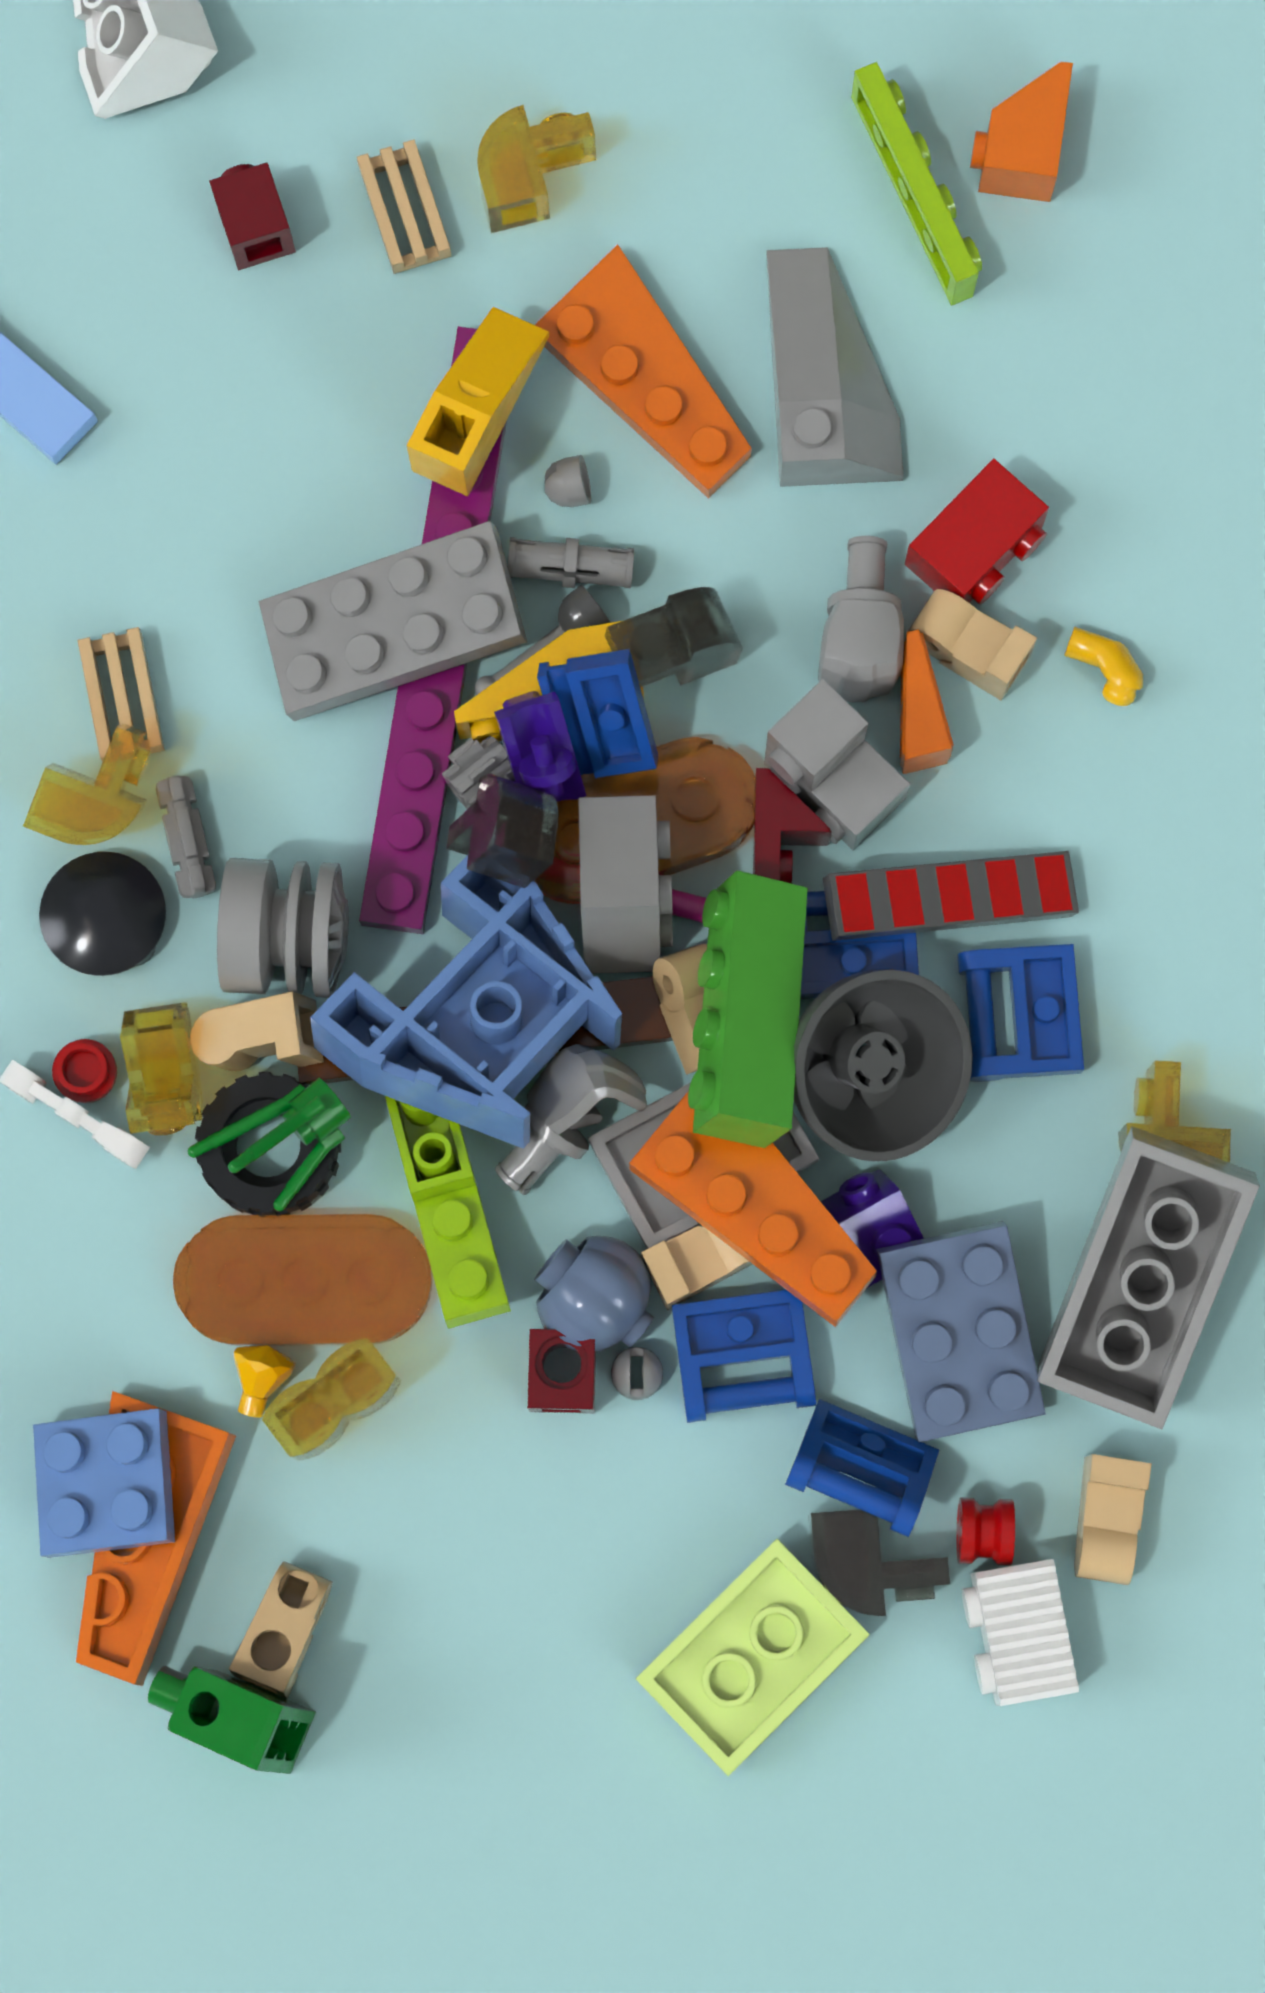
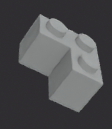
(831, 766)
(622, 895)

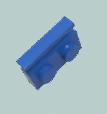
(603, 712)

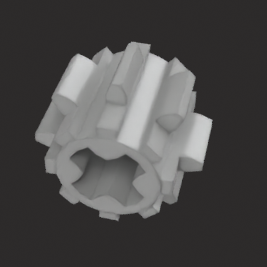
(471, 763)

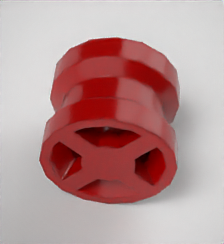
(985, 1531)

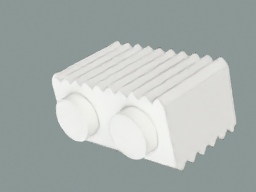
(1021, 1633)

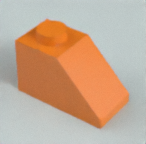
(1025, 139)

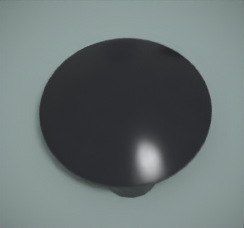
(102, 913)

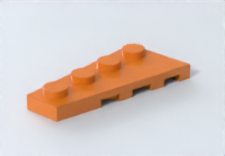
(638, 366)
(758, 1209)
(137, 1586)

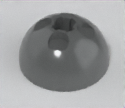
(900, 1083)

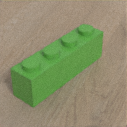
(749, 1010)

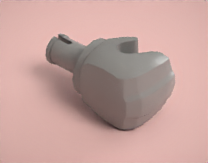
(864, 628)
(565, 1101)

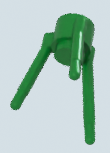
(310, 1114)

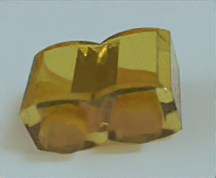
(318, 1410)

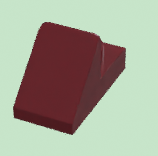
(779, 821)

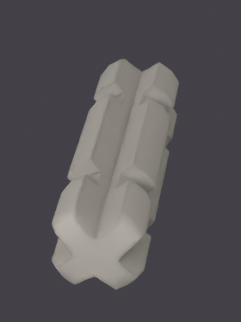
(185, 837)

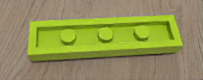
(907, 164)

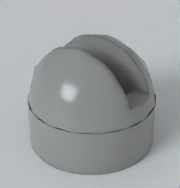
(568, 482)
(651, 1373)

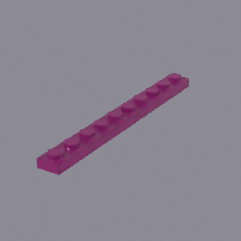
(422, 740)

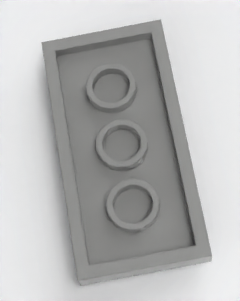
(392, 621)

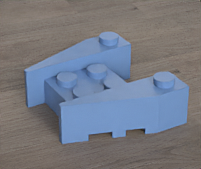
(481, 1020)

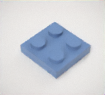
(103, 1483)

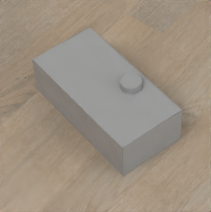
(1147, 1277)

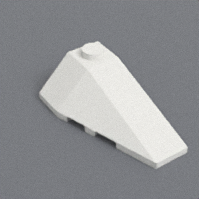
(141, 51)

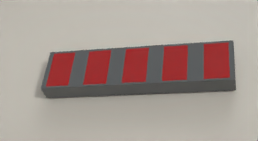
(950, 895)

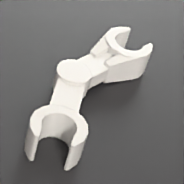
(112, 1139)

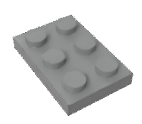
(650, 1211)

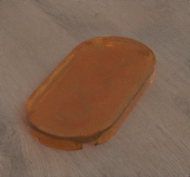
(696, 787)
(302, 1280)

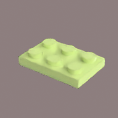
(752, 1657)

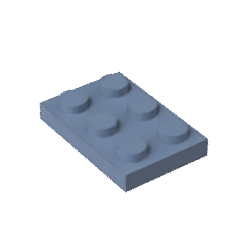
(961, 1331)

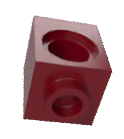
(252, 215)
(556, 1397)

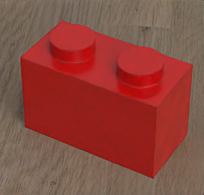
(979, 535)

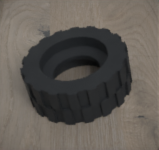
(244, 1189)

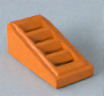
(923, 723)

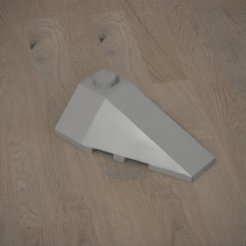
(827, 387)

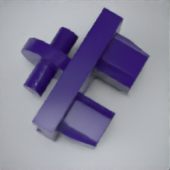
(540, 745)

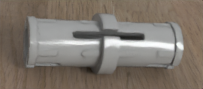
(570, 562)

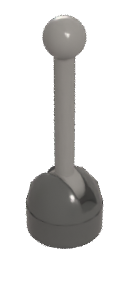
(575, 611)

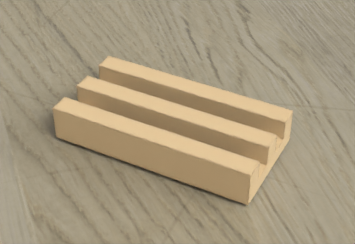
(389, 162)
(111, 646)

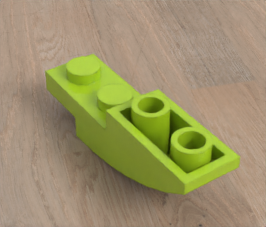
(449, 1215)

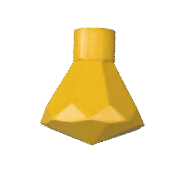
(260, 1374)

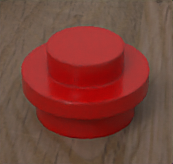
(84, 1071)

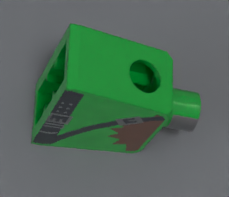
(251, 1722)

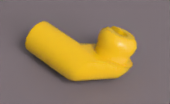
(1114, 662)

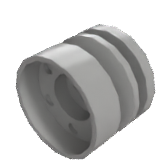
(280, 927)

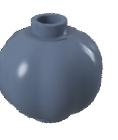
(595, 1292)

